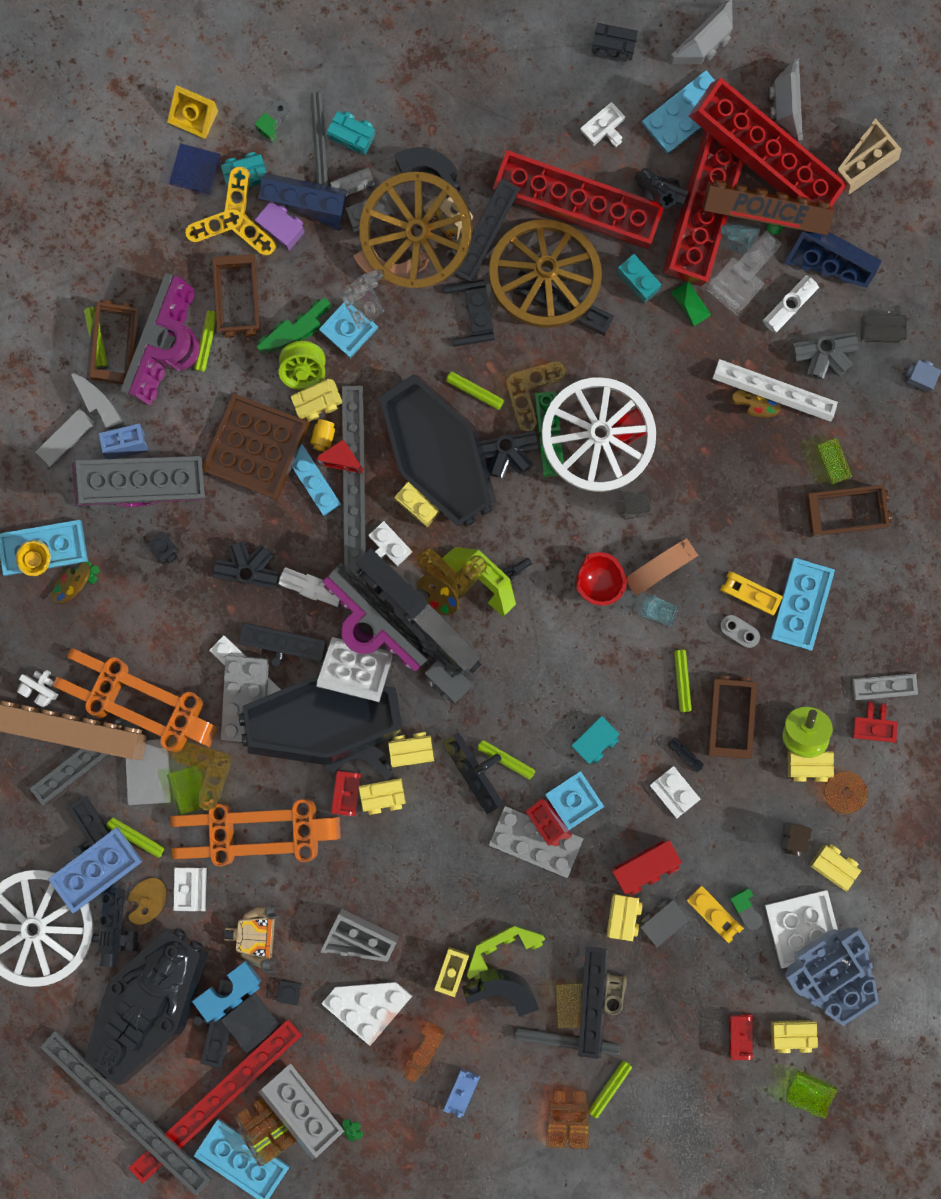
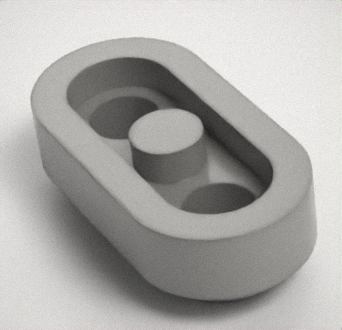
(739, 633)

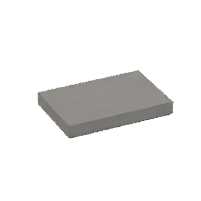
(148, 777)

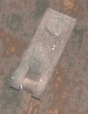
(756, 257)

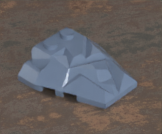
(835, 974)

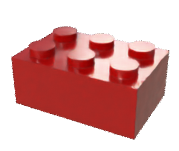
(646, 867)

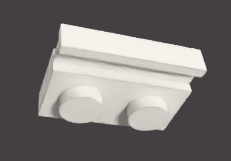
(674, 792)
(190, 889)

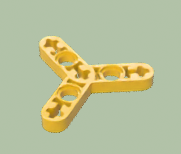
(237, 209)

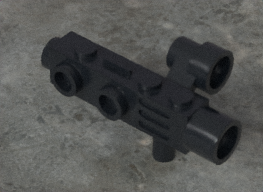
(111, 926)

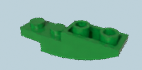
(286, 332)
(543, 402)

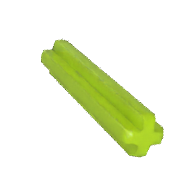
(206, 340)
(101, 359)
(474, 390)
(682, 680)
(507, 760)
(137, 838)
(609, 1089)

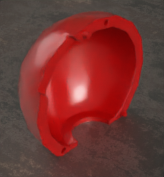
(600, 579)

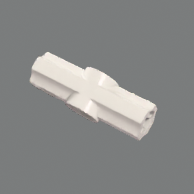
(782, 312)
(307, 586)

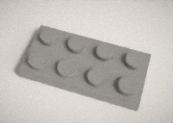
(243, 683)
(520, 838)
(301, 1111)

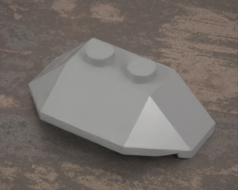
(707, 38)
(787, 101)

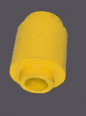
(322, 435)

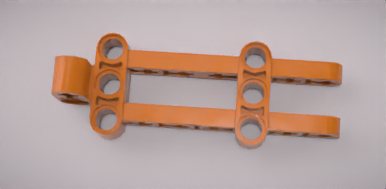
(194, 728)
(320, 830)

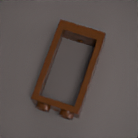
(235, 262)
(124, 309)
(813, 513)
(726, 752)

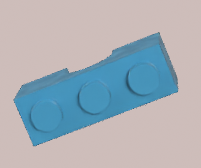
(213, 1004)

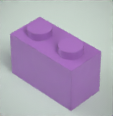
(280, 225)

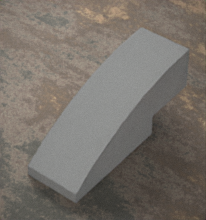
(97, 402)

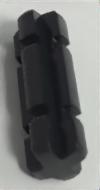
(685, 754)

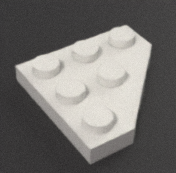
(367, 1007)

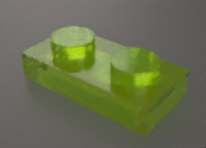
(834, 461)

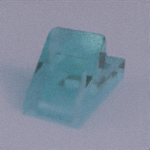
(740, 237)
(659, 610)

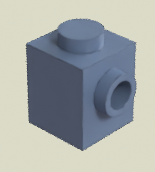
(923, 375)

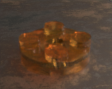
(834, 797)

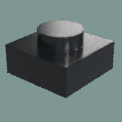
(289, 992)

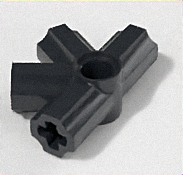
(662, 190)
(514, 456)
(242, 560)

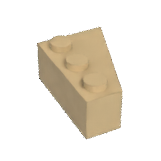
(869, 157)

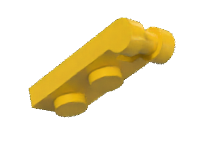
(752, 593)
(714, 913)

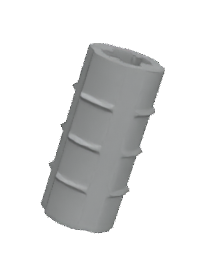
(355, 181)

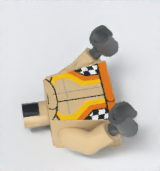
(447, 210)
(255, 936)

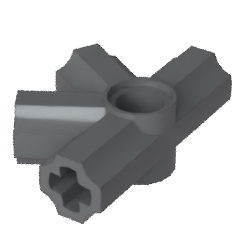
(821, 360)

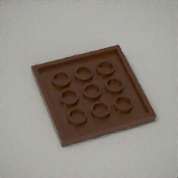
(255, 446)

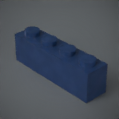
(311, 199)
(833, 257)

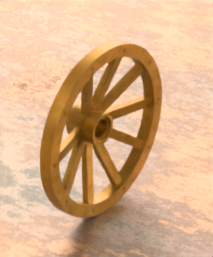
(462, 248)
(545, 277)

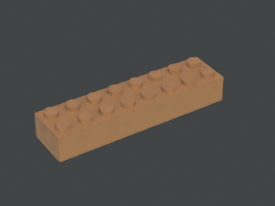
(71, 731)

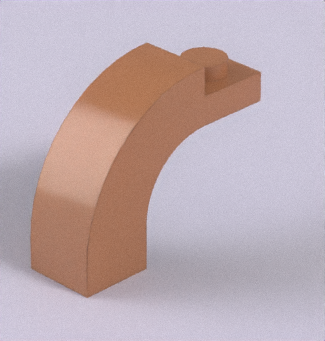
(399, 269)
(661, 566)

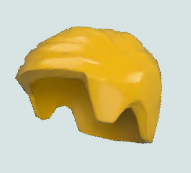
(33, 557)

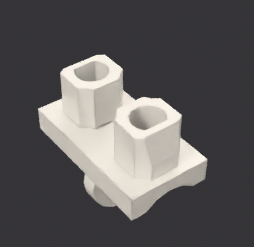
(28, 684)

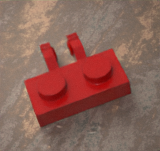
(875, 729)

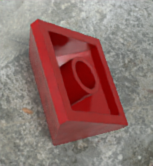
(340, 458)

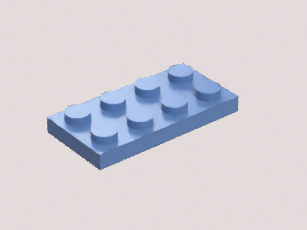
(95, 870)

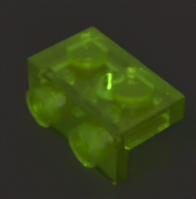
(186, 789)
(810, 1094)

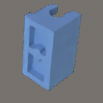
(123, 441)
(461, 1092)

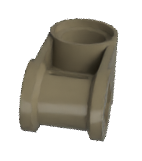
(615, 991)

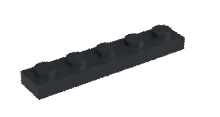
(488, 227)
(593, 319)
(593, 1002)

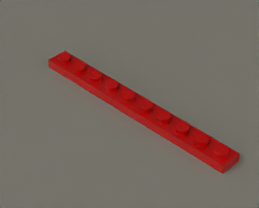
(221, 1095)

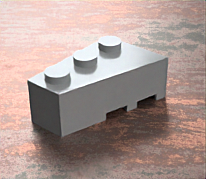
(359, 938)

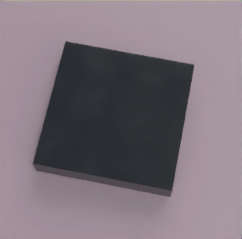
(250, 1022)

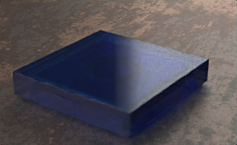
(195, 169)

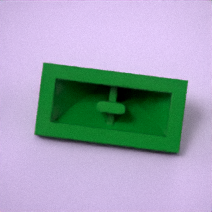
(690, 303)

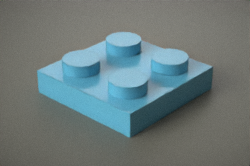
(344, 332)
(574, 800)

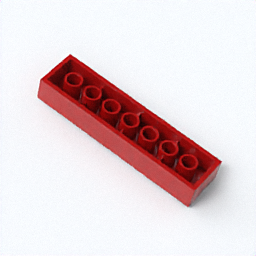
(764, 145)
(581, 200)
(697, 230)

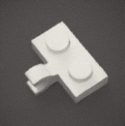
(604, 125)
(389, 544)

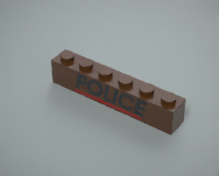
(768, 207)

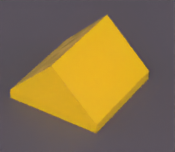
(192, 112)

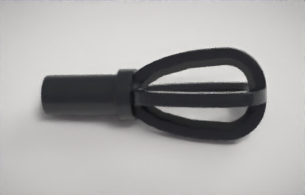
(516, 569)

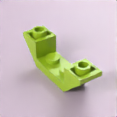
(493, 578)
(530, 939)

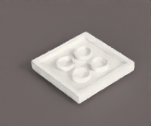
(354, 672)
(798, 923)

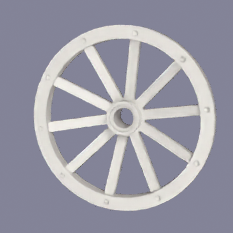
(635, 399)
(75, 961)

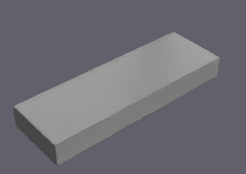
(65, 437)
(884, 687)

